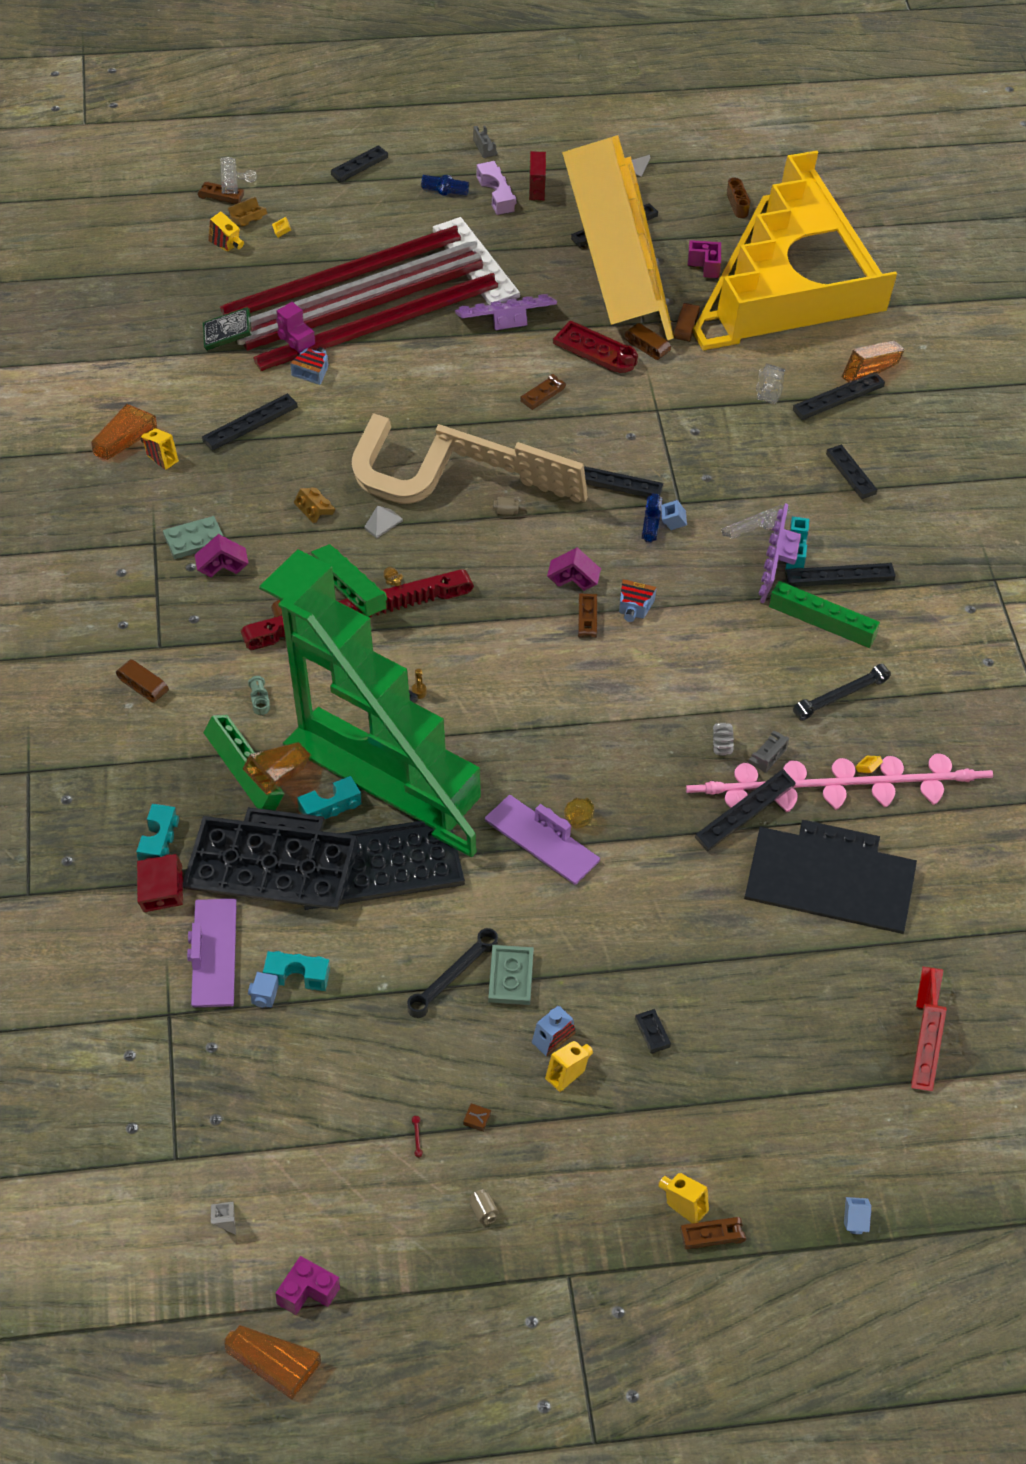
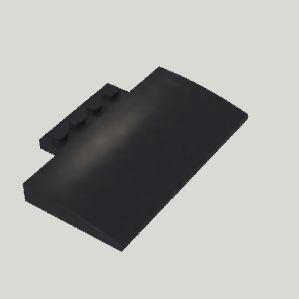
(272, 858)
(832, 875)

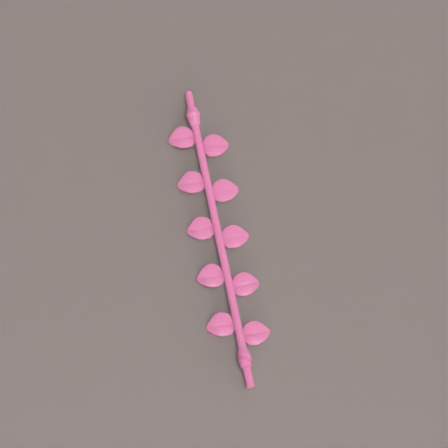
(844, 772)

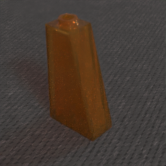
(872, 359)
(123, 431)
(276, 766)
(273, 1359)

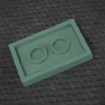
(191, 537)
(511, 974)

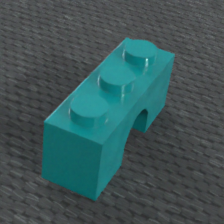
(800, 526)
(345, 797)
(160, 820)
(314, 969)

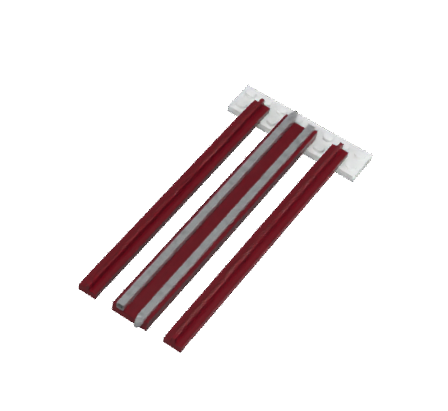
(463, 257)

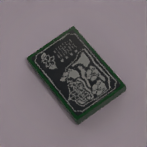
(227, 328)

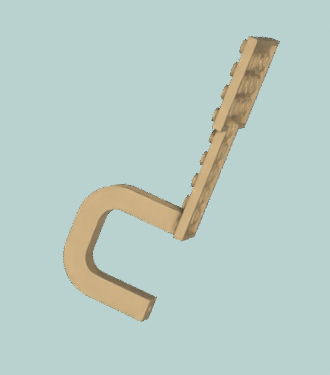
(533, 465)

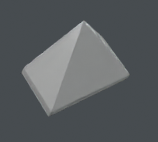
(640, 164)
(382, 521)
(223, 1216)

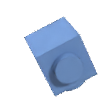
(673, 515)
(263, 990)
(857, 1215)

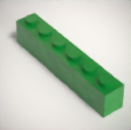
(352, 582)
(824, 614)
(234, 752)

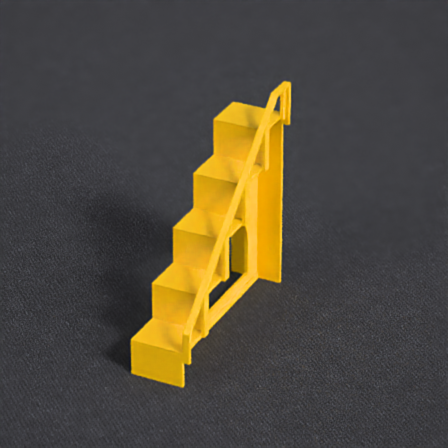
(617, 231)
(766, 289)

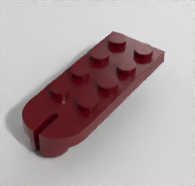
(596, 347)

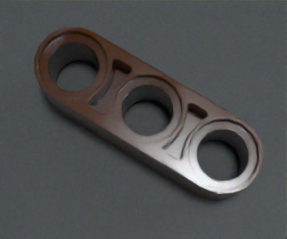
(738, 197)
(686, 322)
(647, 341)
(142, 680)

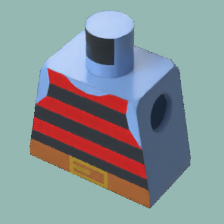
(310, 365)
(636, 599)
(556, 1028)

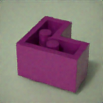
(706, 255)
(293, 329)
(221, 554)
(574, 567)
(306, 1281)

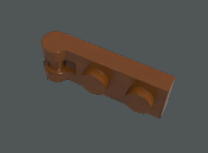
(214, 191)
(543, 392)
(587, 615)
(712, 1233)

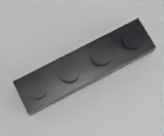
(359, 163)
(851, 471)

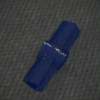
(445, 185)
(652, 518)

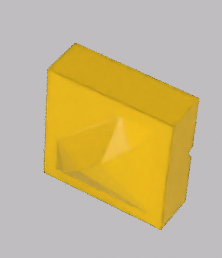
(281, 227)
(869, 764)

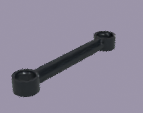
(805, 708)
(452, 973)

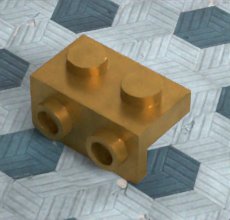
(246, 211)
(313, 503)

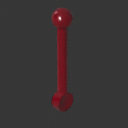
(416, 1121)

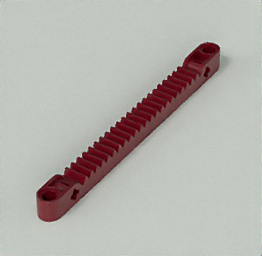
(456, 582)

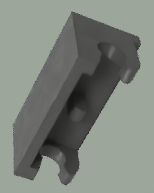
(484, 143)
(769, 752)

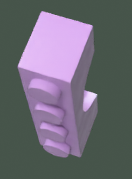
(490, 176)

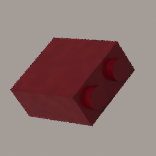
(537, 175)
(159, 883)

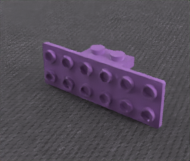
(507, 314)
(783, 548)
(544, 837)
(213, 953)

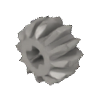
(723, 739)

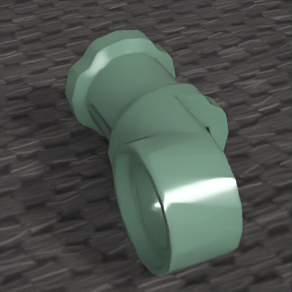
(262, 698)

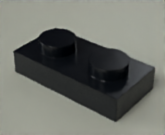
(652, 1031)

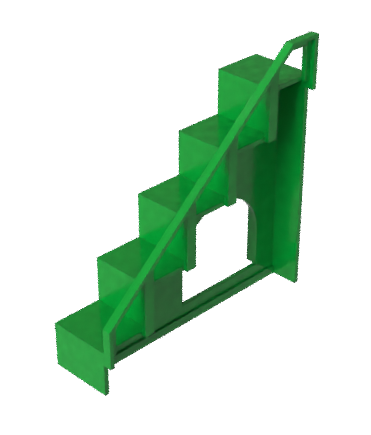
(406, 749)

